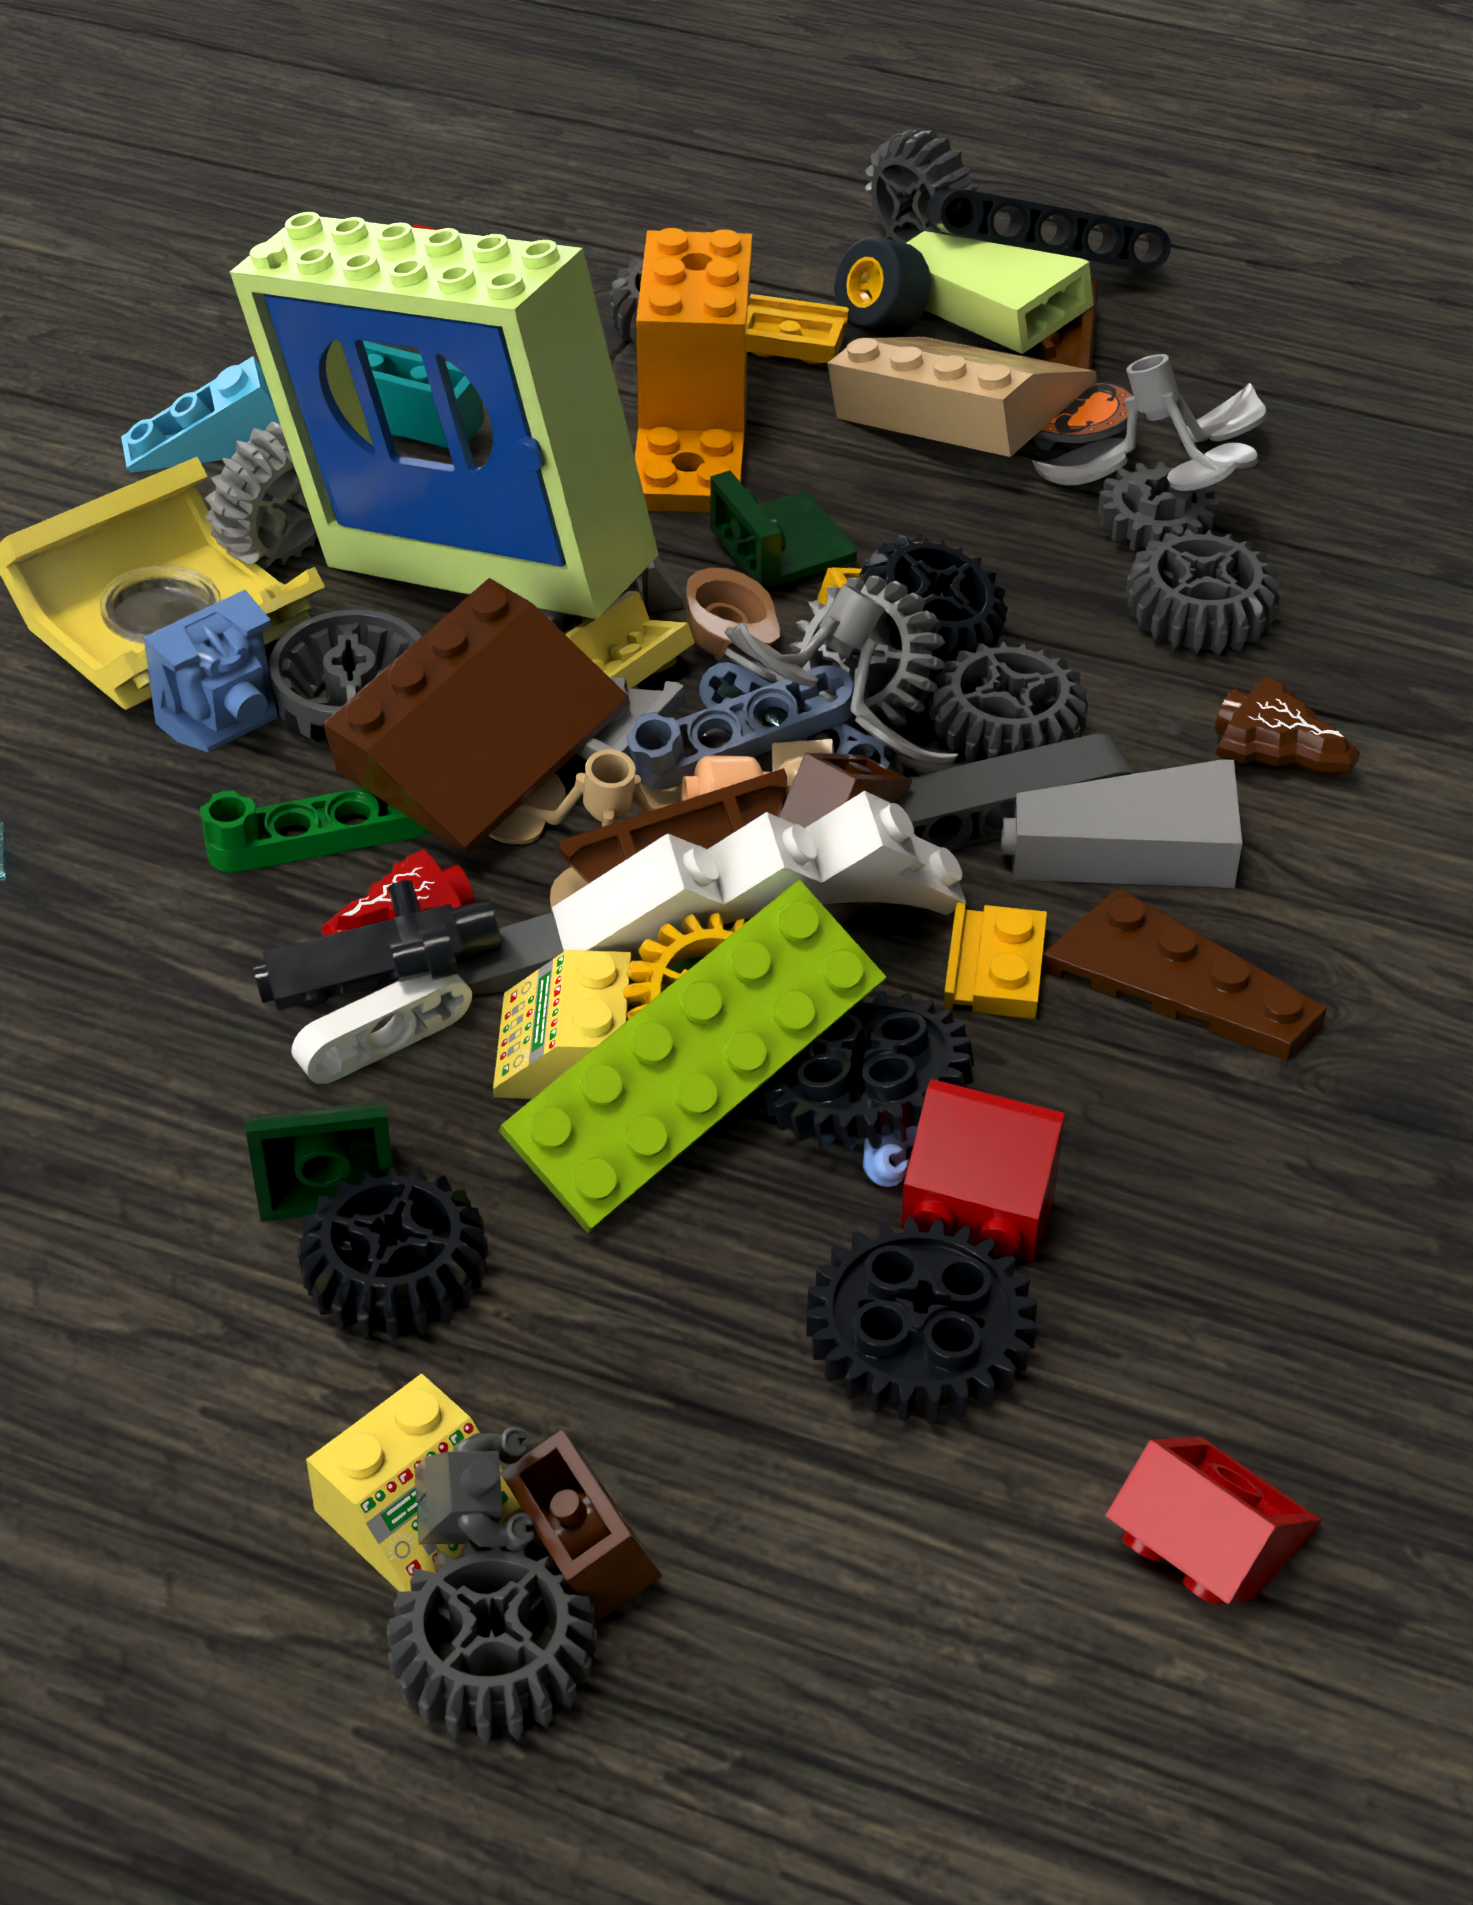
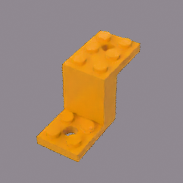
(691, 364)

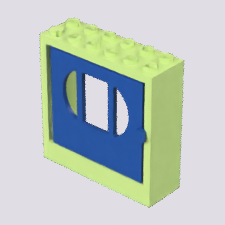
(561, 493)

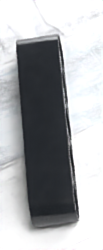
(1071, 233)

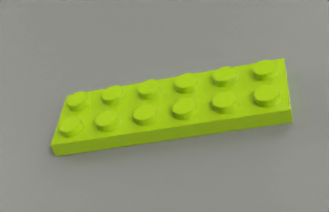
(691, 1055)

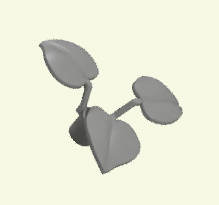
(1159, 398)
(842, 629)

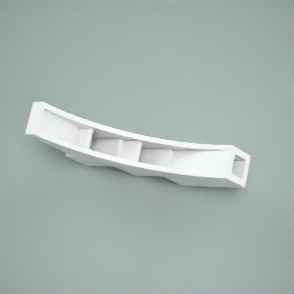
(849, 855)

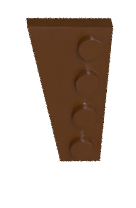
(1182, 973)

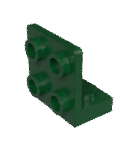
(778, 538)

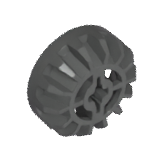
(333, 652)

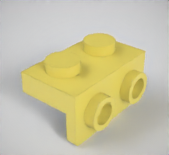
(629, 643)

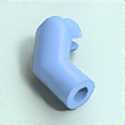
(888, 1163)

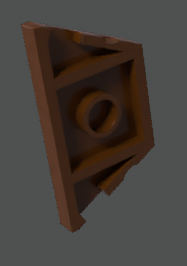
(698, 820)

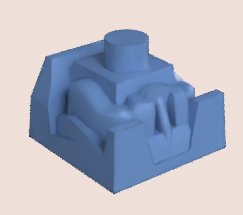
(212, 674)

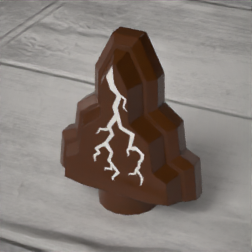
(1280, 731)

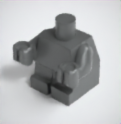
(463, 1497)

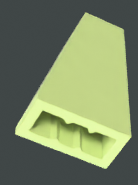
(1003, 289)

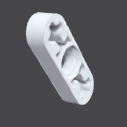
(419, 1006)

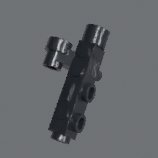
(378, 953)

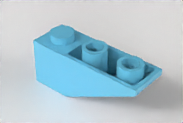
(203, 421)

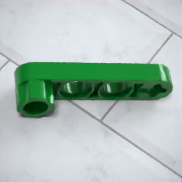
(234, 824)

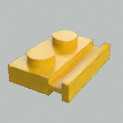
(795, 329)
(996, 960)

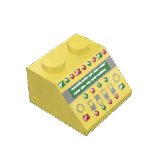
(558, 1019)
(367, 1479)

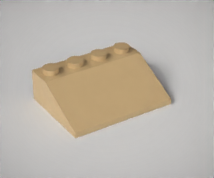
(952, 391)

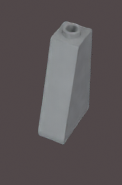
(1131, 829)

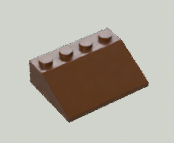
(473, 717)

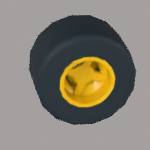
(882, 285)

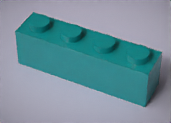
(409, 398)

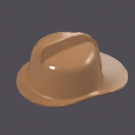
(723, 600)

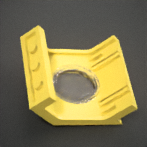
(130, 567)

